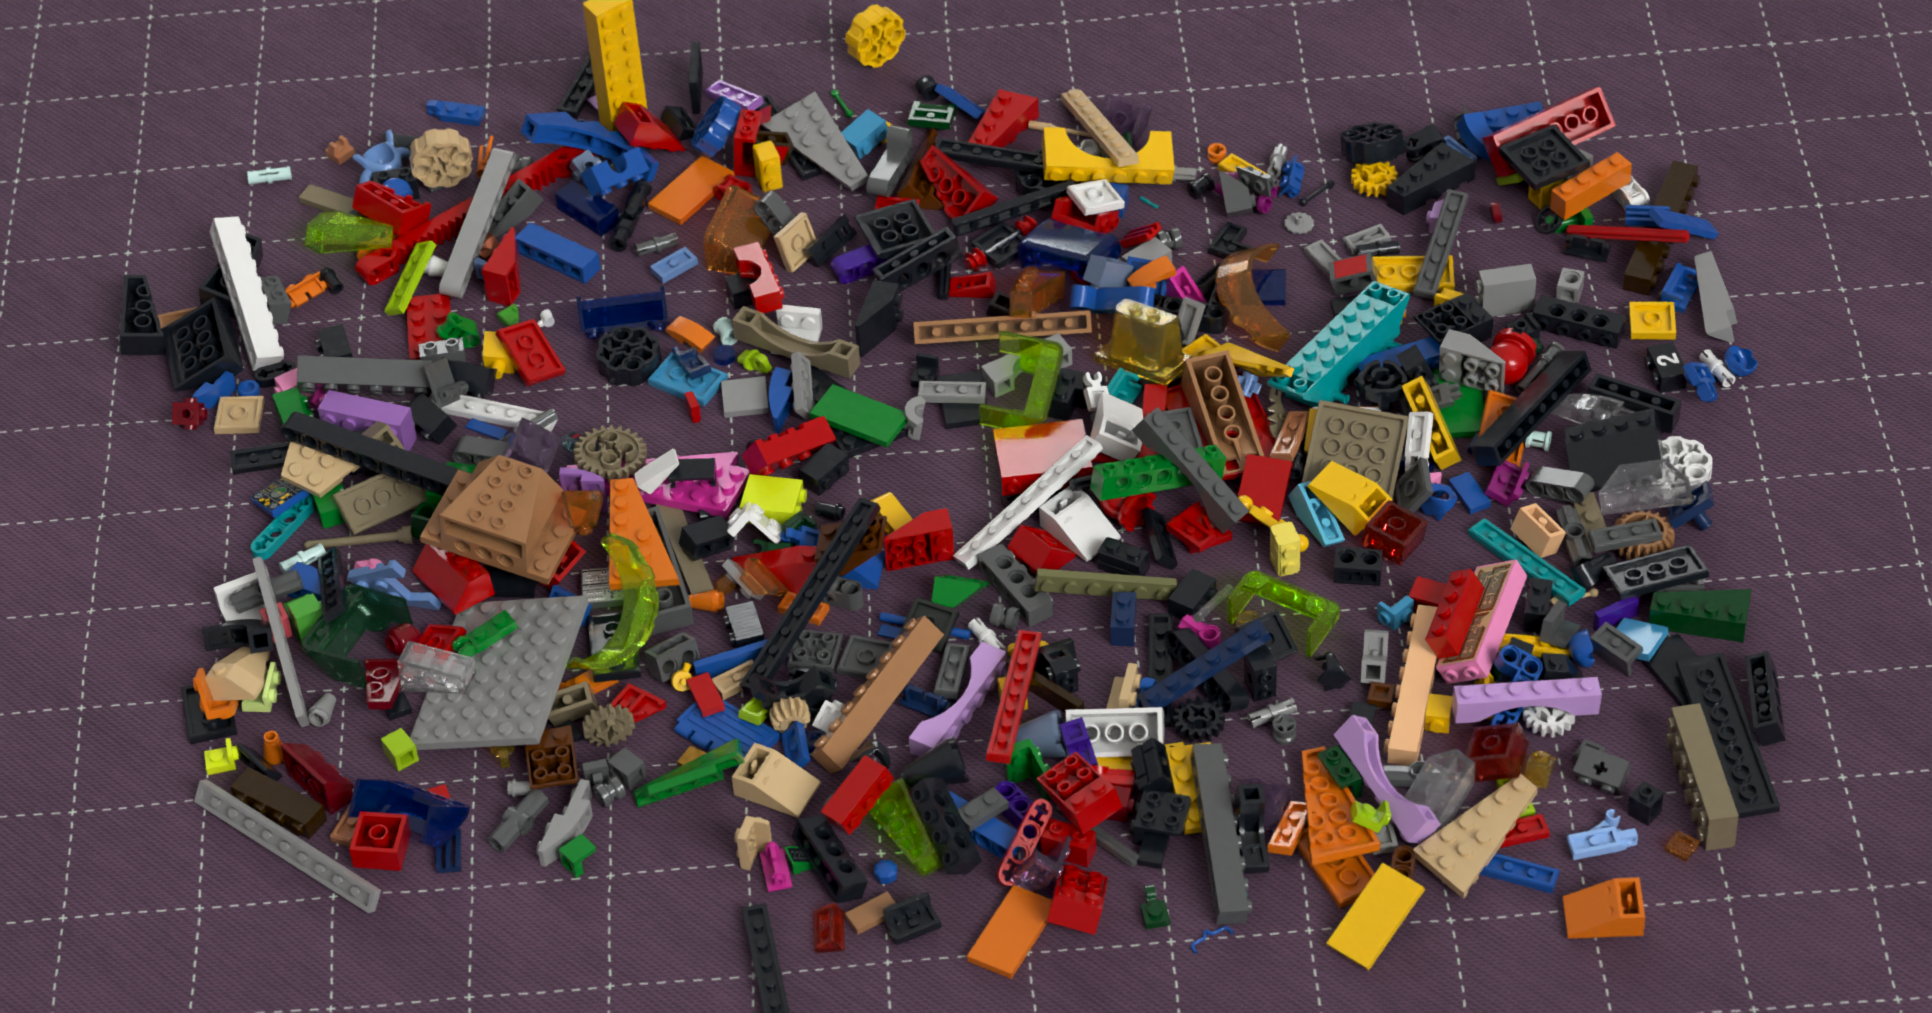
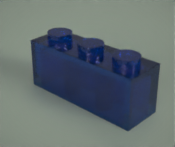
(589, 211)

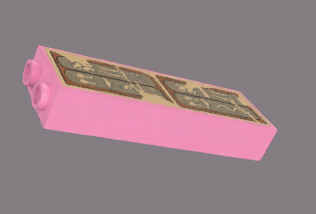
(1501, 592)

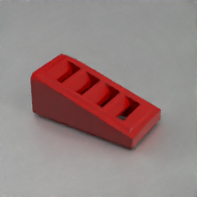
(985, 286)

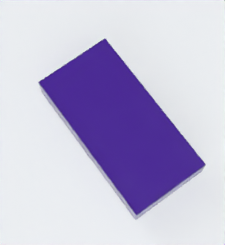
(1616, 612)

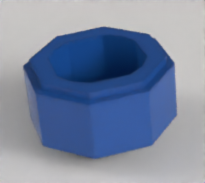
(885, 871)

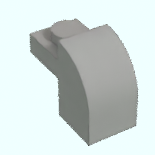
(1374, 656)

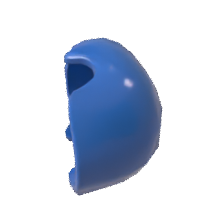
(1581, 649)

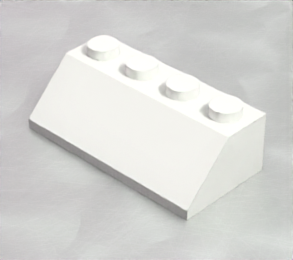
(1120, 729)

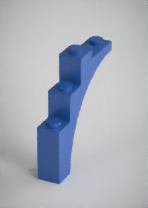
(564, 130)

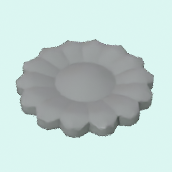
(1299, 223)

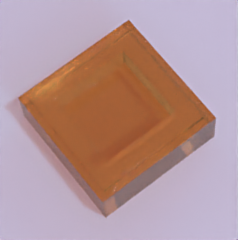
(1682, 846)

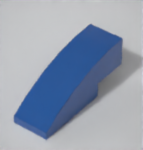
(780, 397)

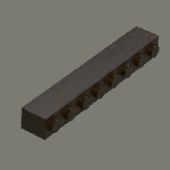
(1648, 255)

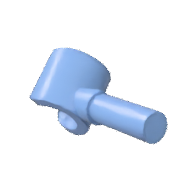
(1609, 821)

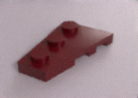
(382, 683)

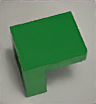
(574, 853)

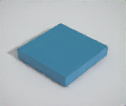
(1646, 634)

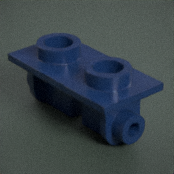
(923, 702)

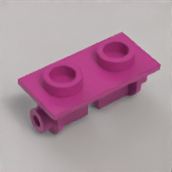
(775, 868)

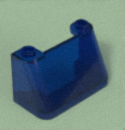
(1065, 246)

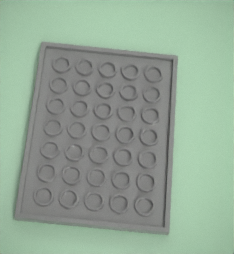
(512, 679)

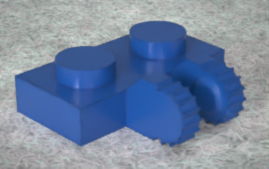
(1700, 375)

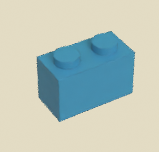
(865, 133)

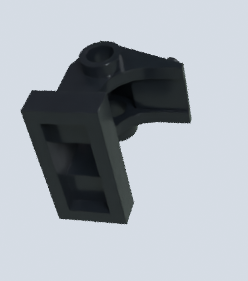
(1061, 670)

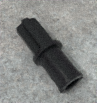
(1378, 249)

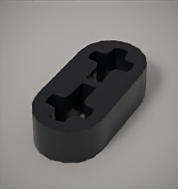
(271, 372)

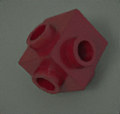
(189, 413)

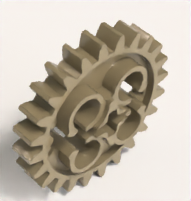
(612, 447)

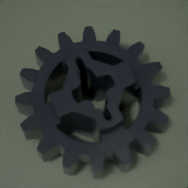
(1198, 719)

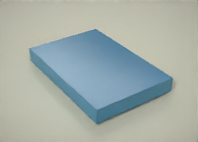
(674, 380)

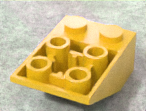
(1348, 495)

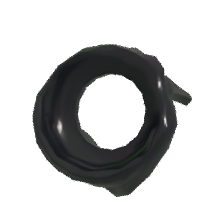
(1334, 674)
(873, 747)

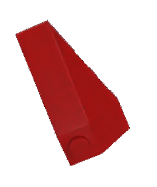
(954, 185)

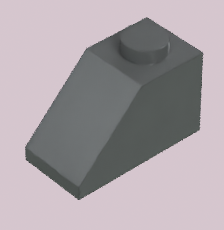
(1236, 196)

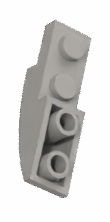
(568, 825)

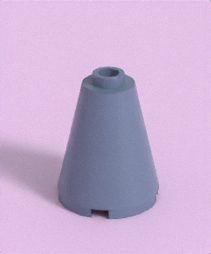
(1045, 734)

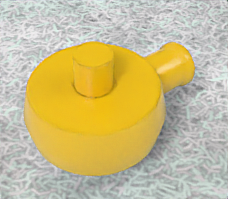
(679, 678)

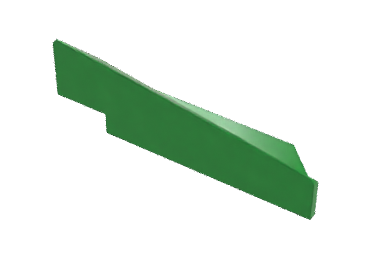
(691, 775)

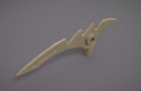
(1279, 413)

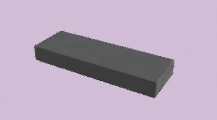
(1625, 535)
(952, 670)

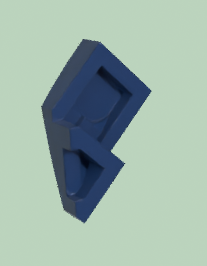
(691, 362)

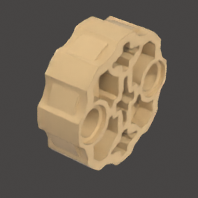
(441, 158)

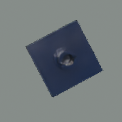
(1702, 500)

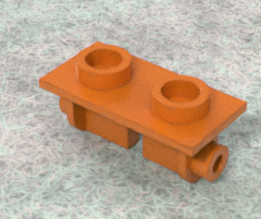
(309, 284)

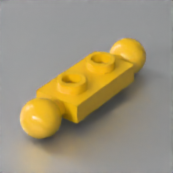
(1264, 516)

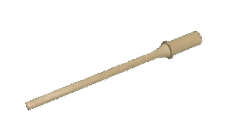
(1040, 126)

